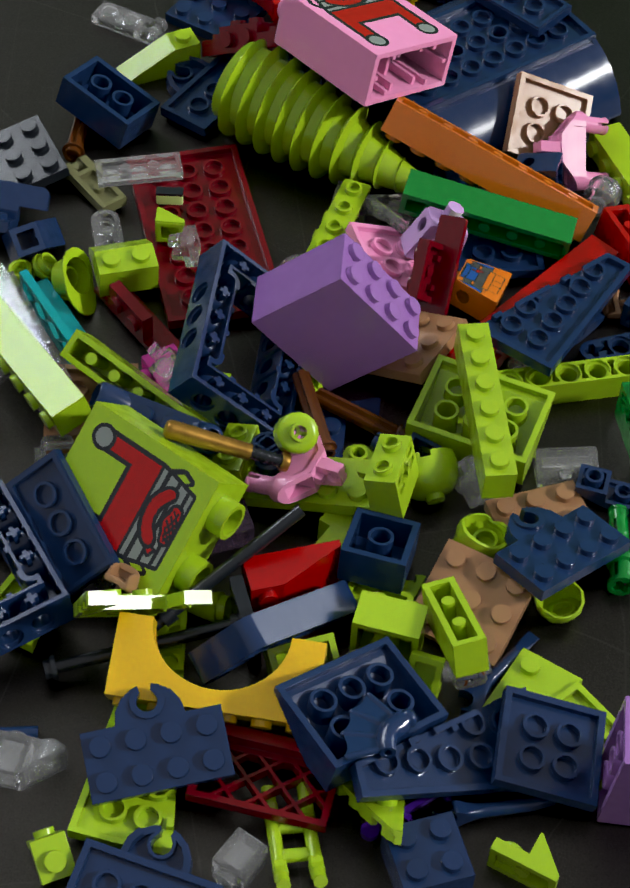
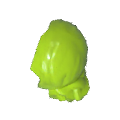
(563, 605)

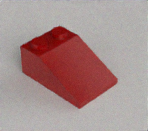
(290, 573)

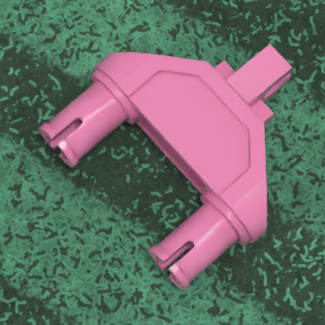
(571, 141)
(302, 478)

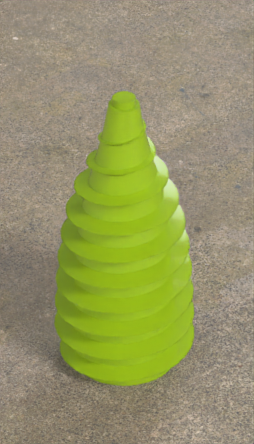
(302, 121)

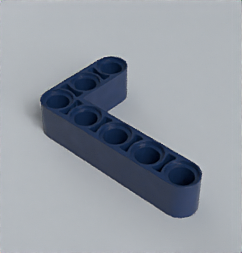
(271, 629)

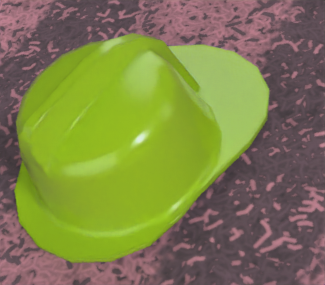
(74, 280)

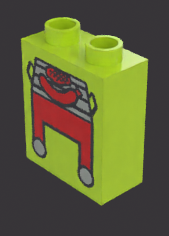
(154, 497)

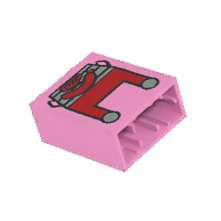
(367, 45)

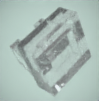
(186, 246)

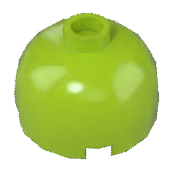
(436, 475)

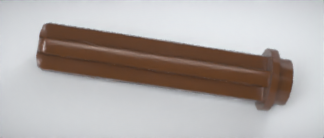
(76, 140)
(311, 406)
(356, 414)

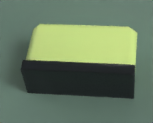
(169, 195)

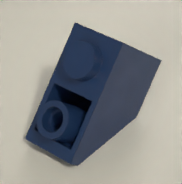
(33, 239)

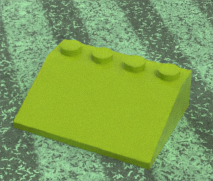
(442, 416)

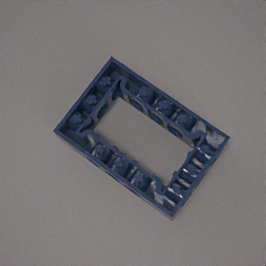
(224, 280)
(43, 599)

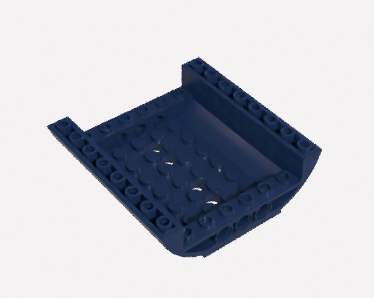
(486, 67)

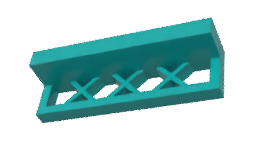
(50, 309)

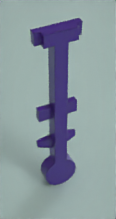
(371, 832)

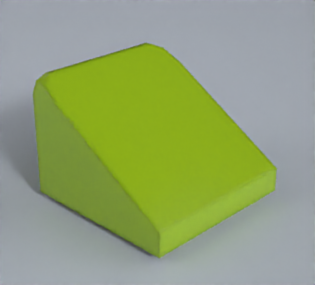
(166, 224)

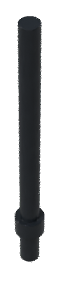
(236, 560)

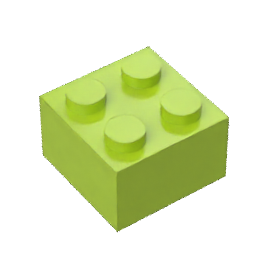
(388, 616)

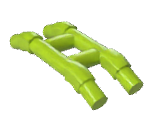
(282, 856)

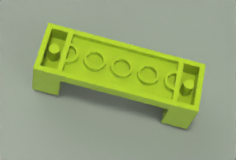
(373, 484)

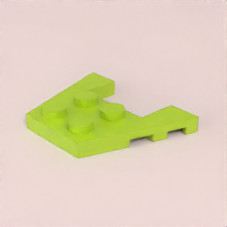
(141, 601)

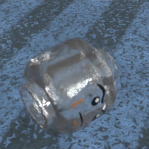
(603, 192)

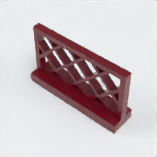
(272, 753)

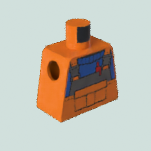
(479, 288)

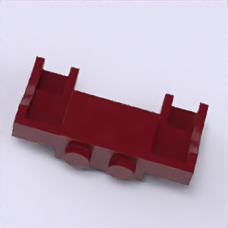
(239, 34)

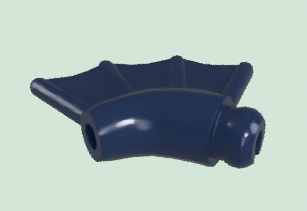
(375, 729)

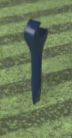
(478, 695)
(468, 812)

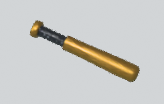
(216, 442)

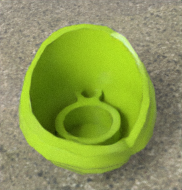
(481, 533)

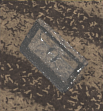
(562, 463)

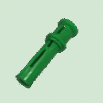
(619, 567)

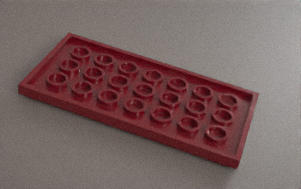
(219, 206)

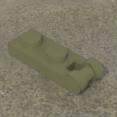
(85, 180)

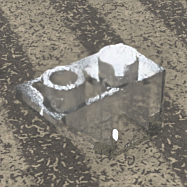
(29, 759)

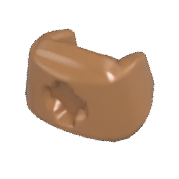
(613, 307)
(123, 576)

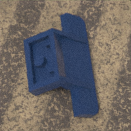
(18, 195)

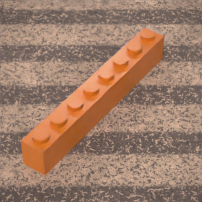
(482, 163)

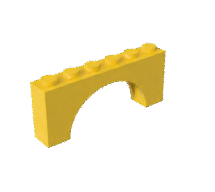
(139, 662)

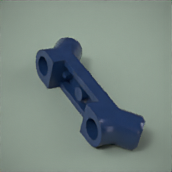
(152, 410)

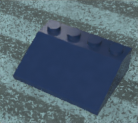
(320, 700)

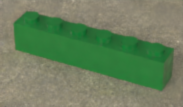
(492, 214)

